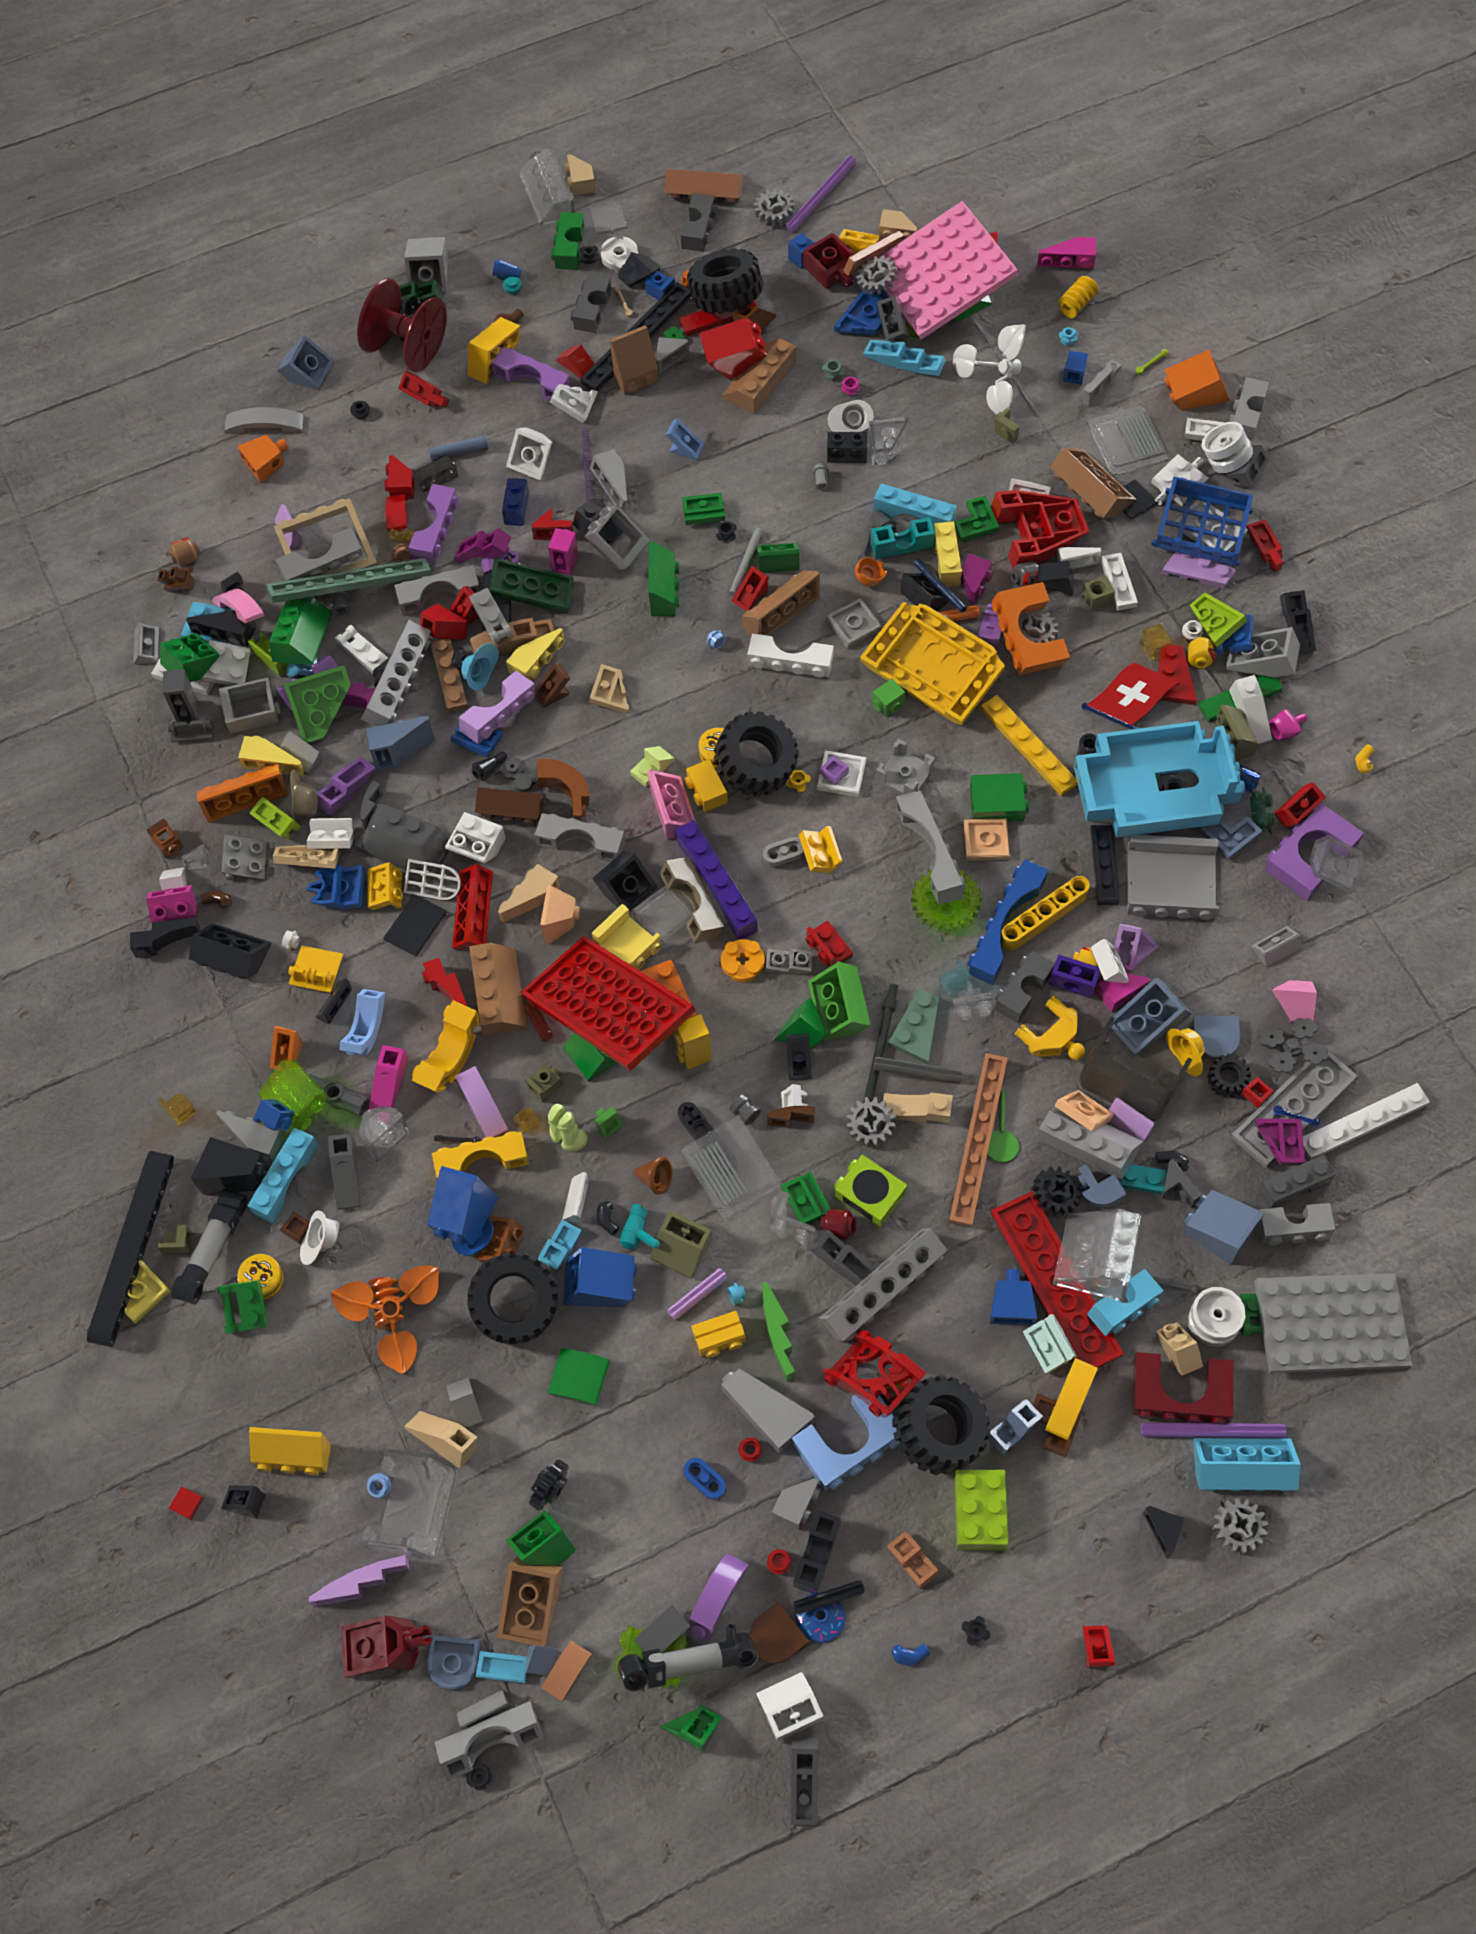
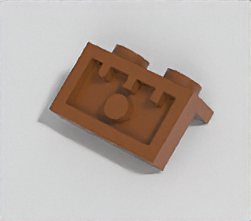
(505, 1238)

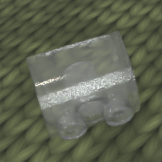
(382, 1130)

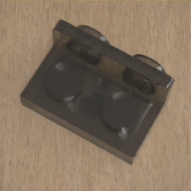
(435, 473)

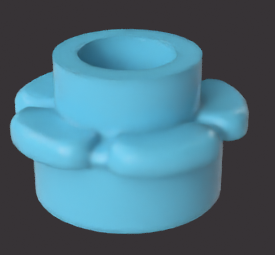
(1068, 336)
(736, 1294)

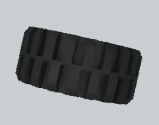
(725, 281)
(770, 734)
(545, 1298)
(966, 1413)

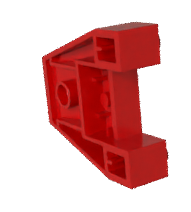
(1042, 521)

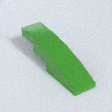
(776, 1325)

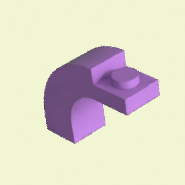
(715, 1597)

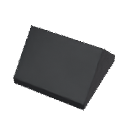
(922, 591)

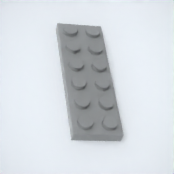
(1304, 1093)

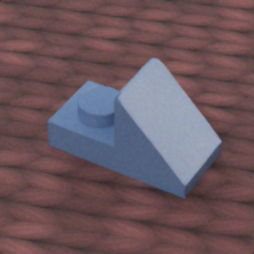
(684, 441)

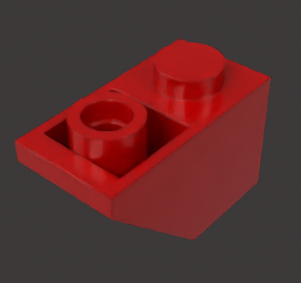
(399, 479)
(443, 623)

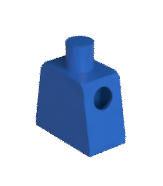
(1013, 1301)

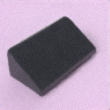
(334, 1001)

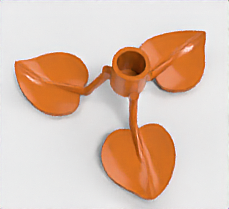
(355, 1300)

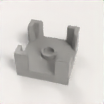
(904, 771)

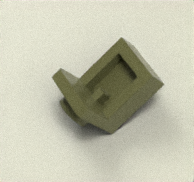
(1005, 427)

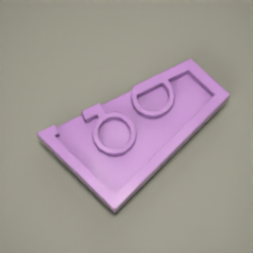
(1200, 569)

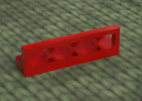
(476, 906)

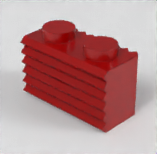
(1299, 805)

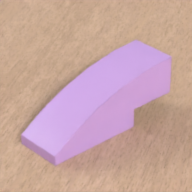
(481, 1103)

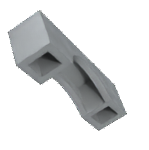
(343, 549)
(415, 593)
(555, 831)
(460, 1750)

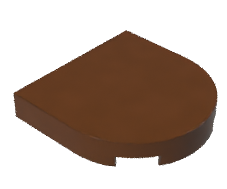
(776, 1635)

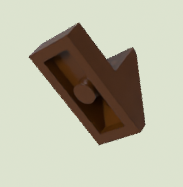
(552, 686)

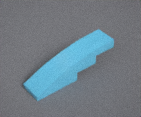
(899, 356)

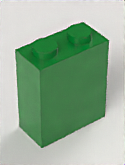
(999, 796)

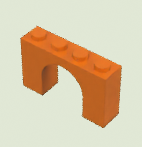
(1026, 654)

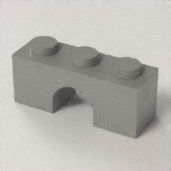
(1251, 397)
(1276, 1228)

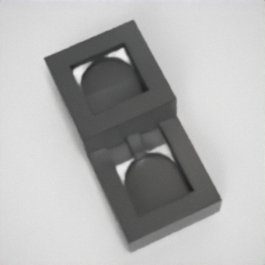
(369, 802)

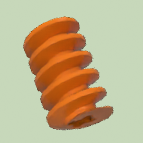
(383, 1290)

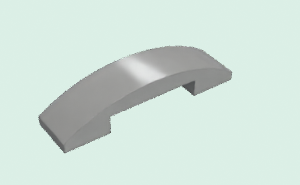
(264, 418)

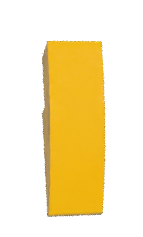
(1071, 1399)

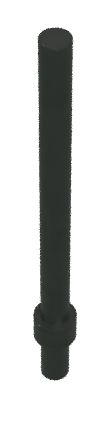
(889, 1007)

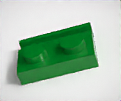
(703, 509)
(806, 1198)

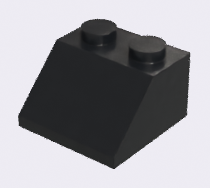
(625, 881)

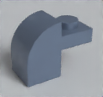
(1102, 1194)
(1014, 1427)

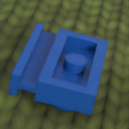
(483, 747)

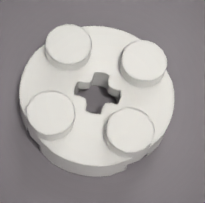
(615, 245)

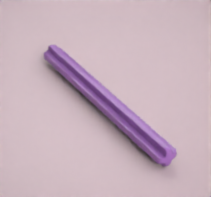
(820, 194)
(1210, 1430)

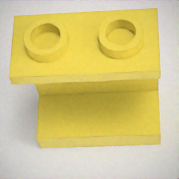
(626, 938)

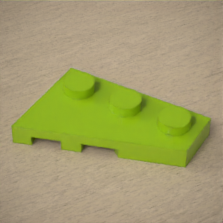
(1217, 618)

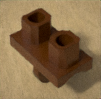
(177, 578)

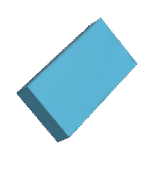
(502, 1667)

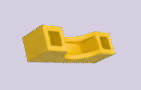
(506, 1149)

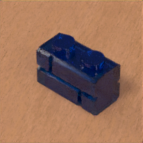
(515, 501)

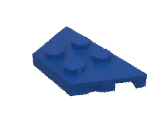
(862, 315)

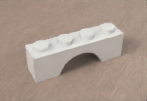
(813, 661)

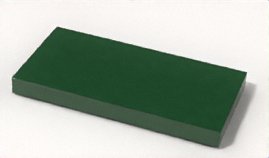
(531, 585)

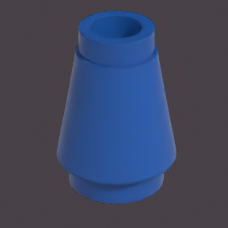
(504, 269)

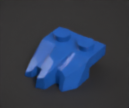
(339, 887)

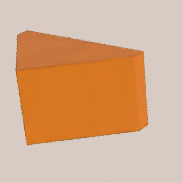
(285, 1046)

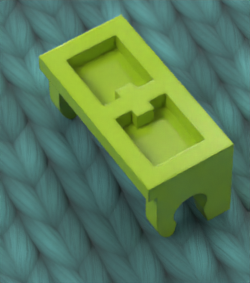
(262, 652)
(274, 818)

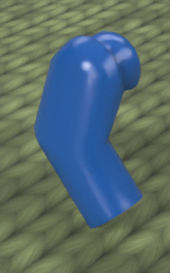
(909, 1657)

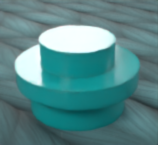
(512, 285)

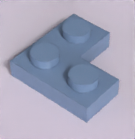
(1235, 839)

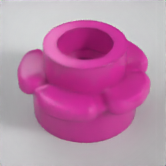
(850, 386)

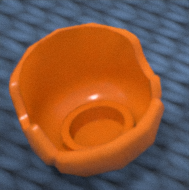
(870, 572)

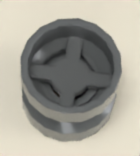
(743, 1107)

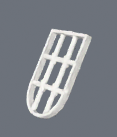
(424, 884)

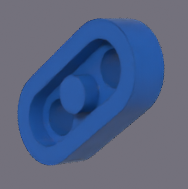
(705, 1479)

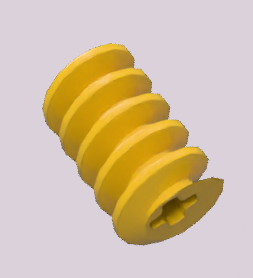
(1077, 296)

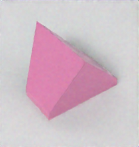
(1297, 999)

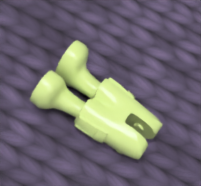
(565, 1129)

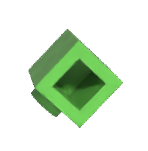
(888, 697)

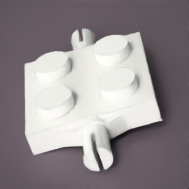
(1178, 468)

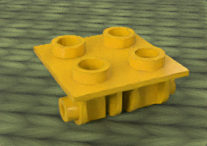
(315, 969)

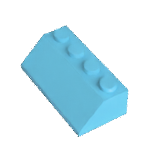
(1246, 1464)

